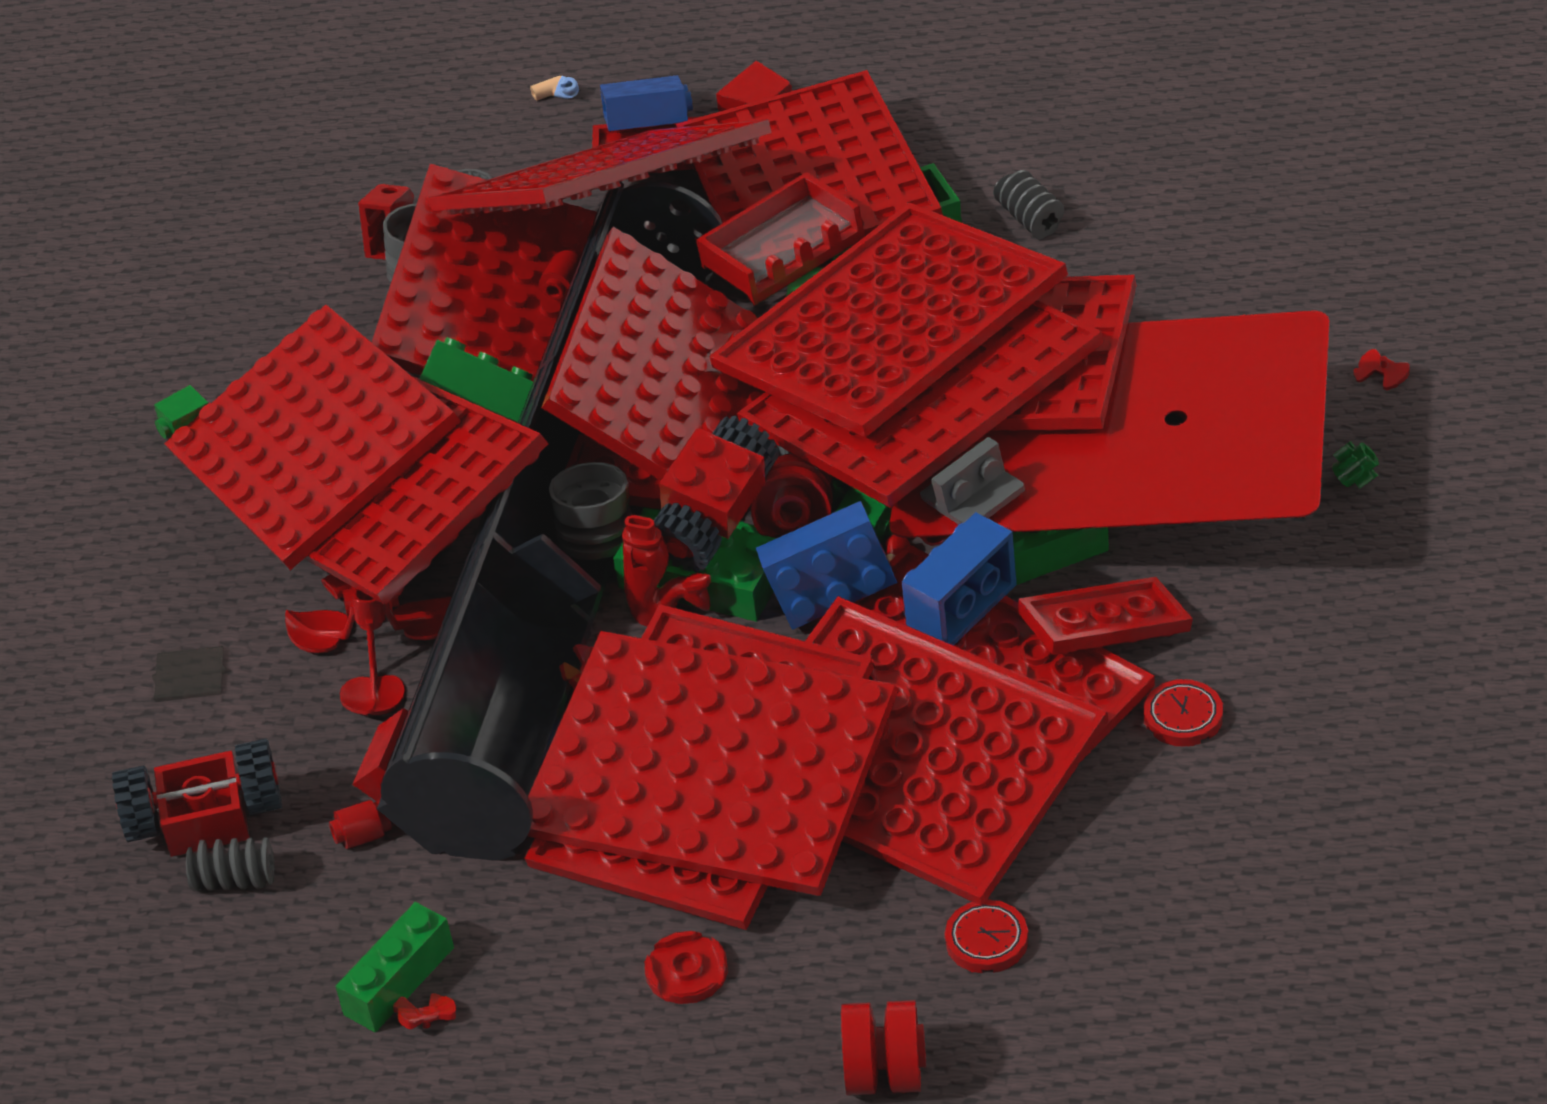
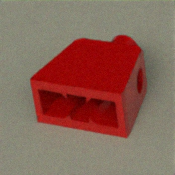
(752, 85)
(373, 211)

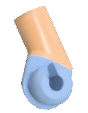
(558, 87)

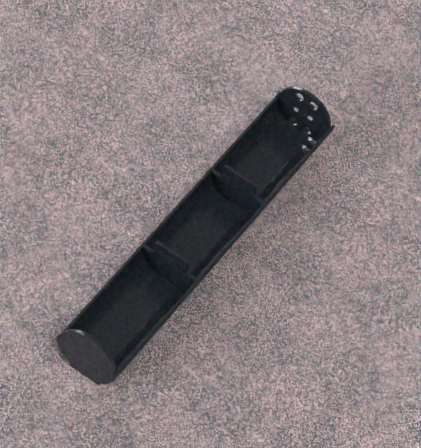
(519, 604)

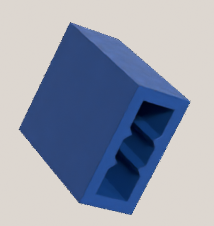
(645, 102)

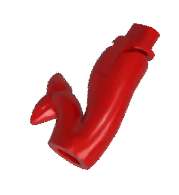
(644, 566)

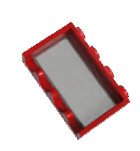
(782, 237)

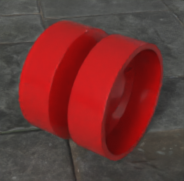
(791, 497)
(891, 1047)

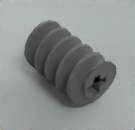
(1029, 203)
(230, 865)

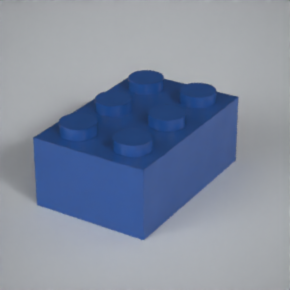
(826, 561)
(960, 580)

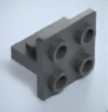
(973, 484)

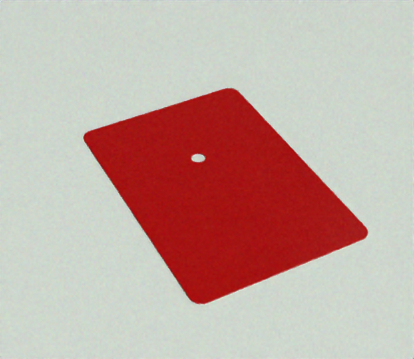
(1242, 454)

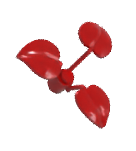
(322, 629)

